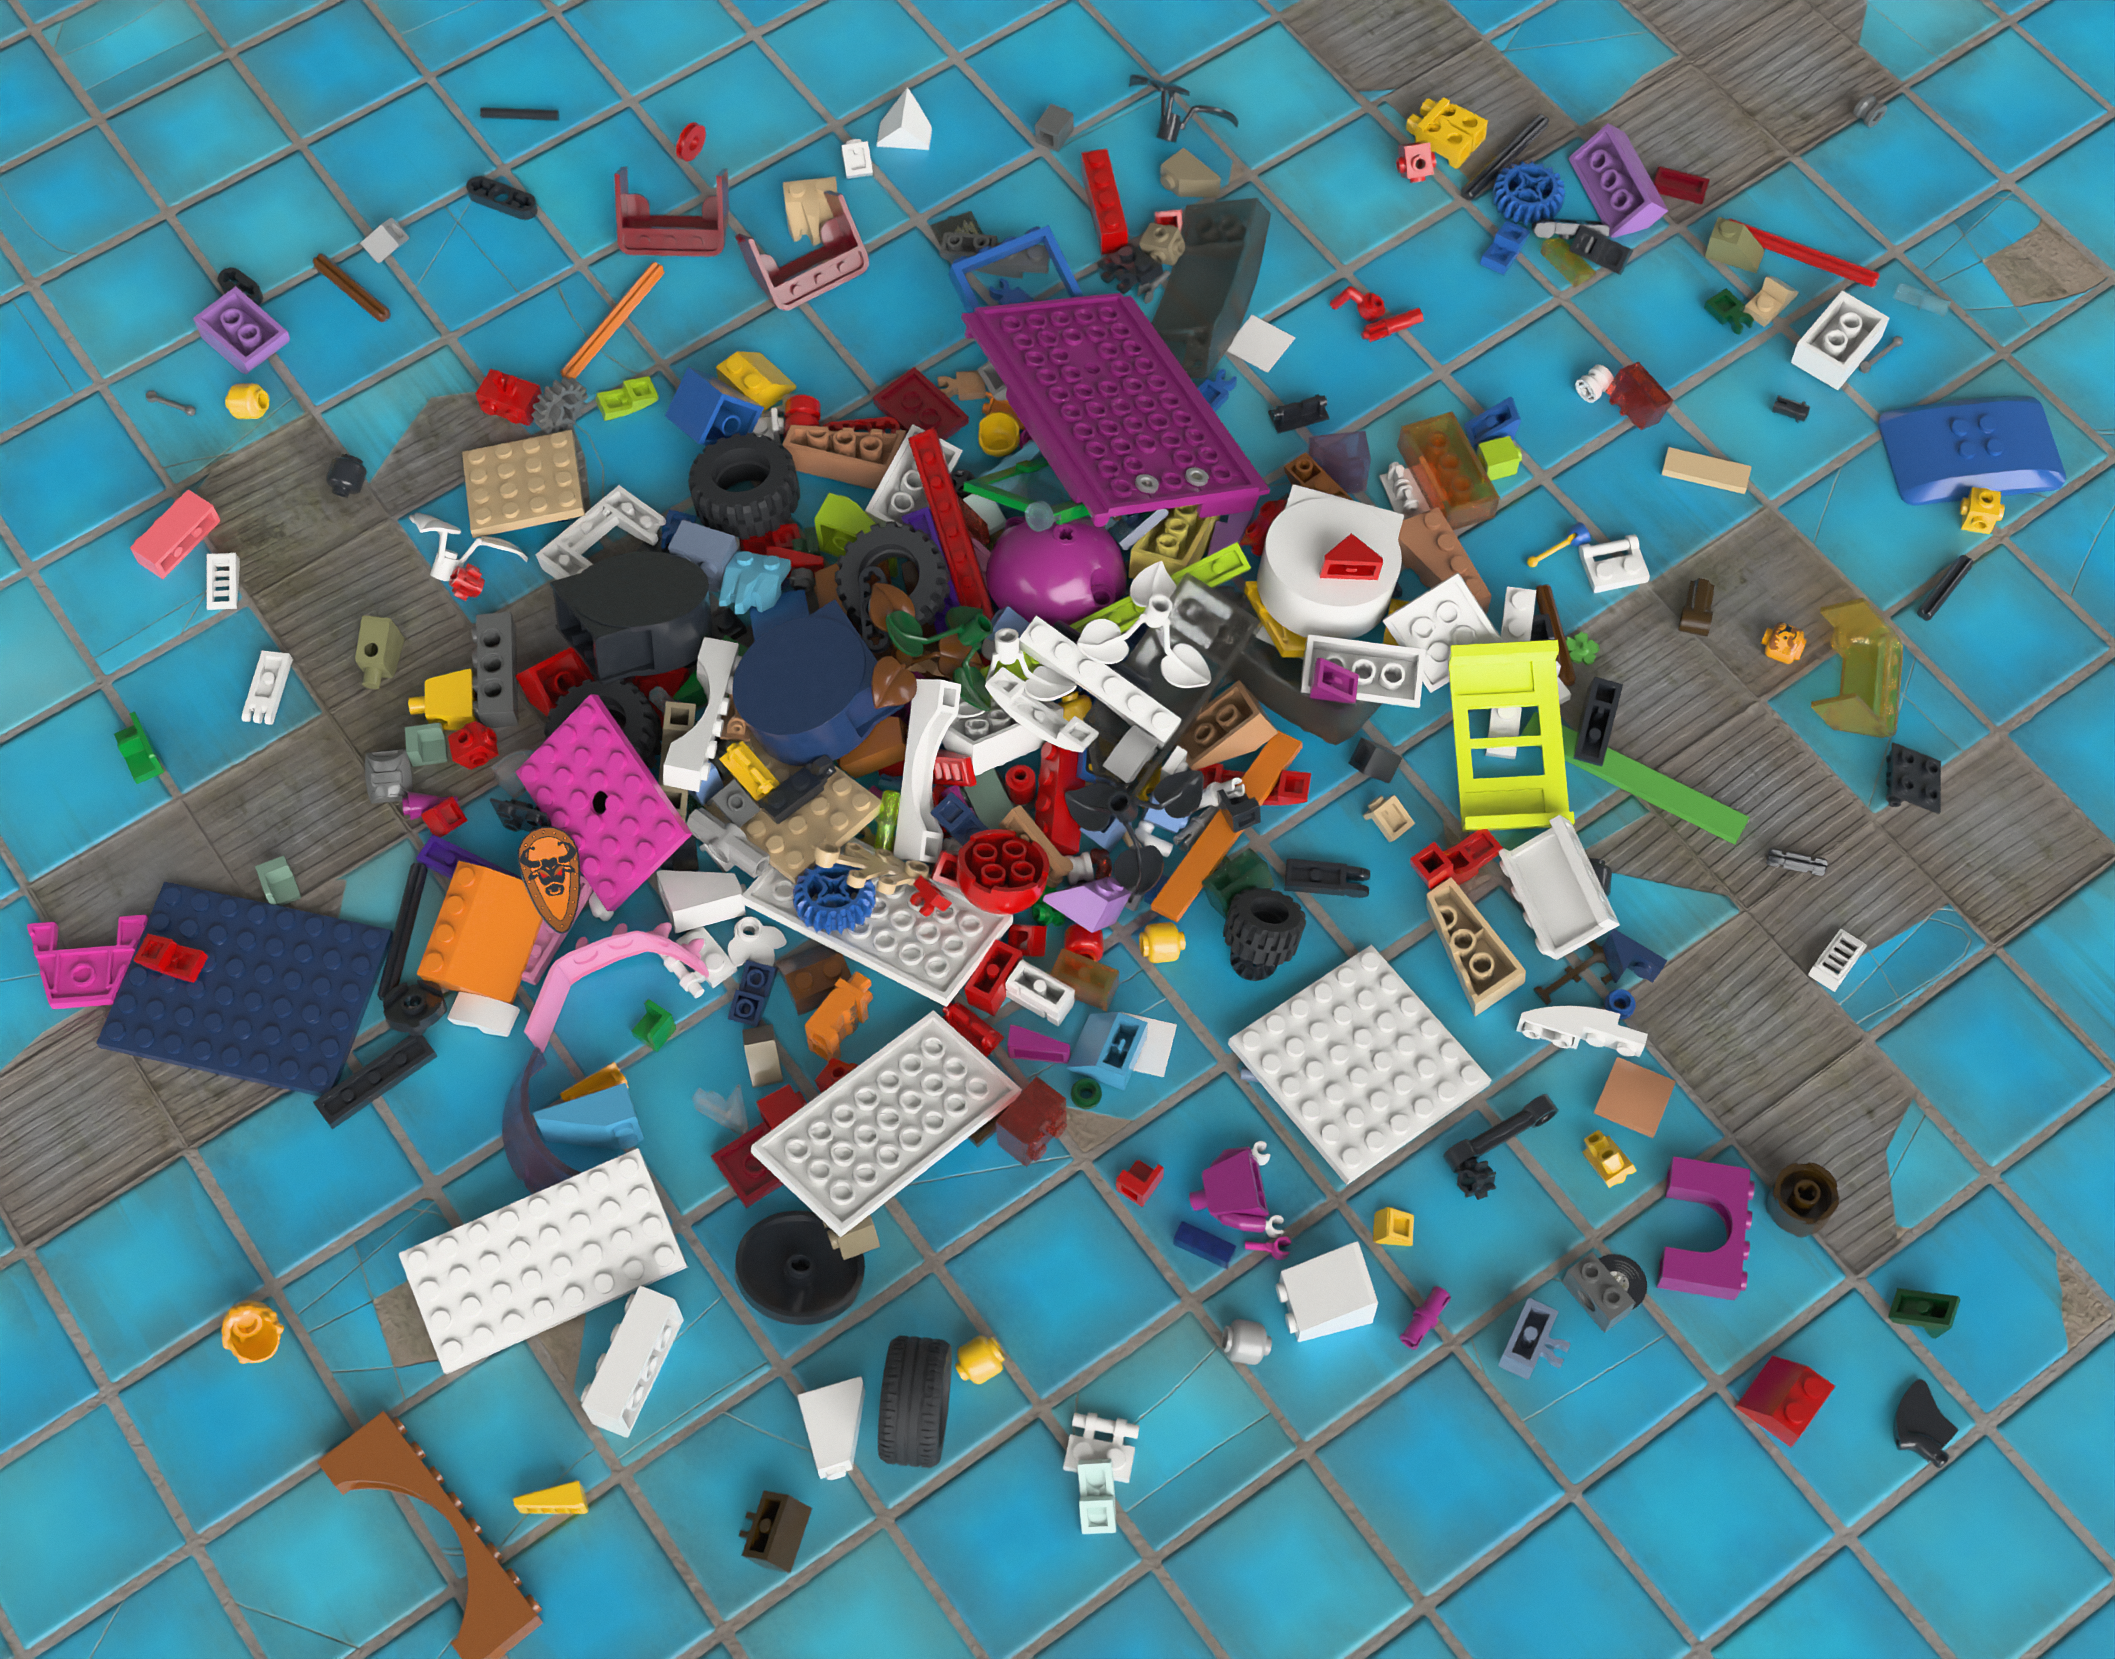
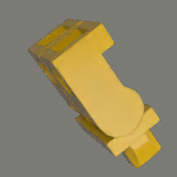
(1449, 129)

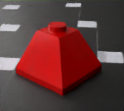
(553, 678)

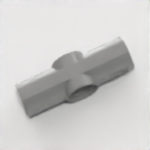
(728, 842)

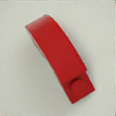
(1458, 862)

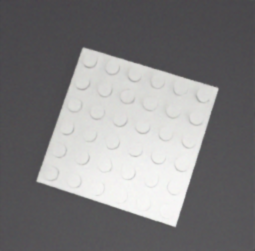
(1359, 1063)

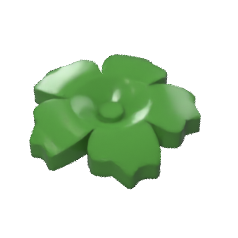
(1582, 650)

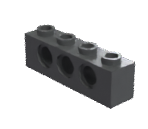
(503, 708)

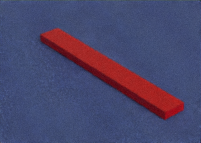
(950, 522)

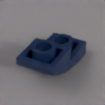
(753, 993)

